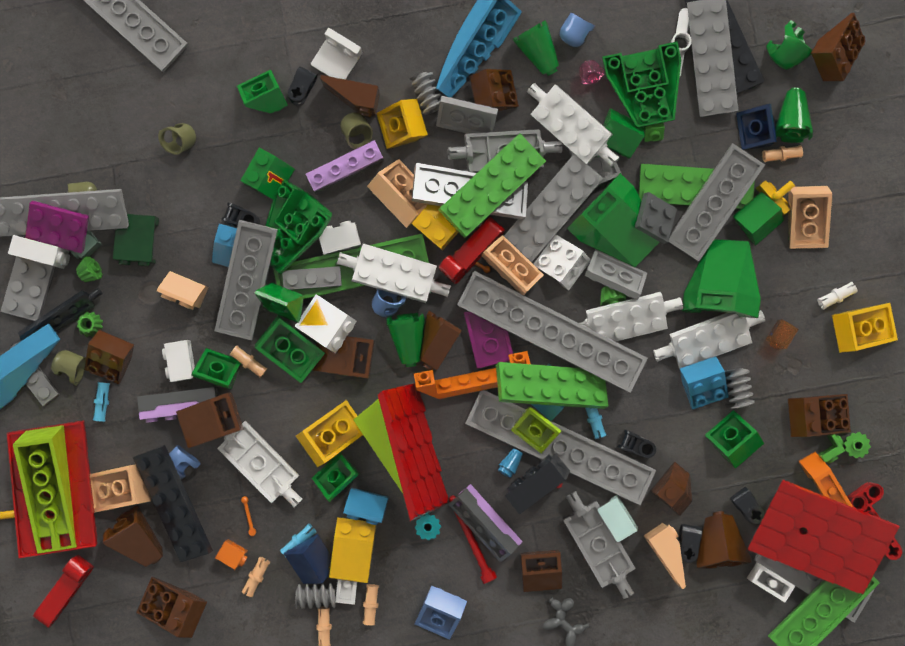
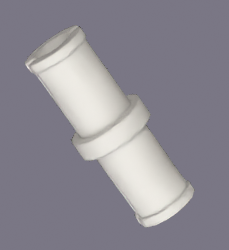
(837, 295)

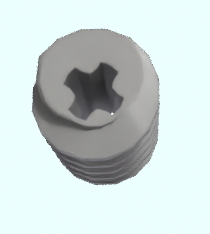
(426, 92)
(739, 388)
(316, 596)

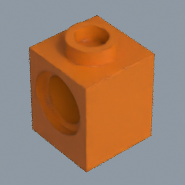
(232, 554)

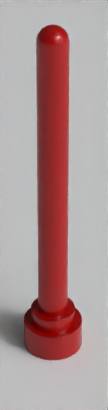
(486, 572)

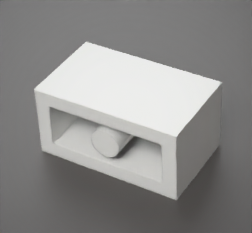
(340, 238)
(179, 360)
(770, 582)

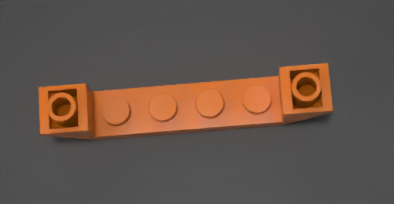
(463, 383)
(823, 478)

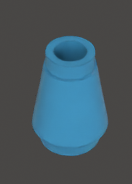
(510, 463)

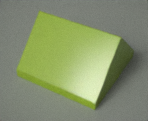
(535, 430)

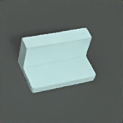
(618, 519)

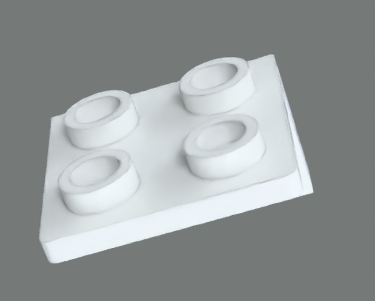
(336, 55)
(562, 261)

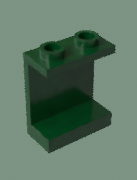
(136, 240)

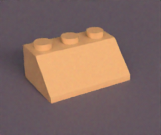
(394, 189)
(512, 265)

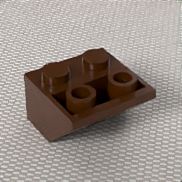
(494, 89)
(108, 356)
(541, 570)

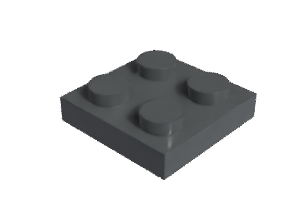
(655, 218)

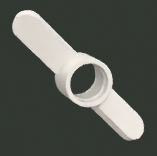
(682, 32)

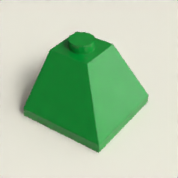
(262, 93)

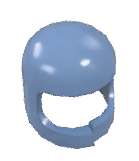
(575, 30)
(381, 306)
(182, 460)

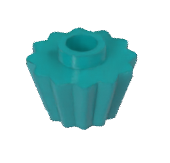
(427, 519)

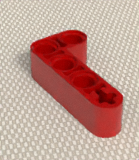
(459, 264)
(865, 505)
(73, 577)

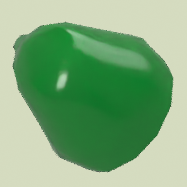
(792, 50)

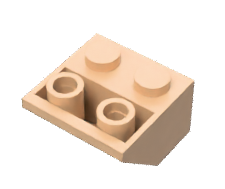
(185, 290)

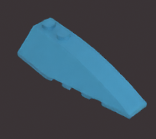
(479, 35)
(23, 360)

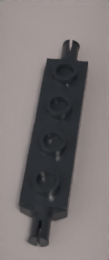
(62, 314)

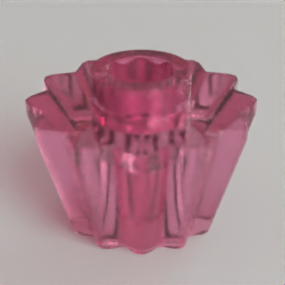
(590, 72)

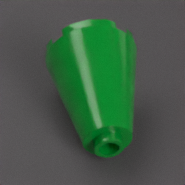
(539, 48)
(794, 118)
(407, 337)

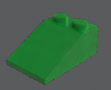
(289, 349)

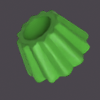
(89, 269)
(611, 296)
(83, 321)
(862, 448)

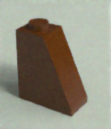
(437, 341)
(674, 489)
(134, 538)
(721, 543)

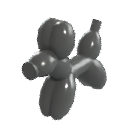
(553, 623)

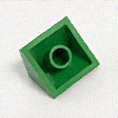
(625, 134)
(759, 218)
(281, 301)
(217, 368)
(335, 476)

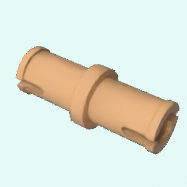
(782, 153)
(248, 361)
(255, 576)
(370, 604)
(323, 626)

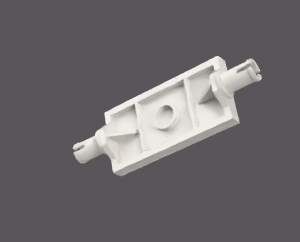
(572, 124)
(394, 273)
(631, 317)
(709, 339)
(260, 464)

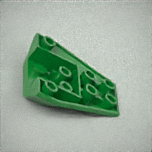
(646, 83)
(298, 221)
(611, 222)
(724, 281)

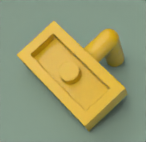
(777, 197)

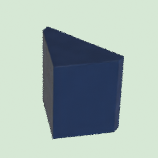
(756, 127)
(310, 560)

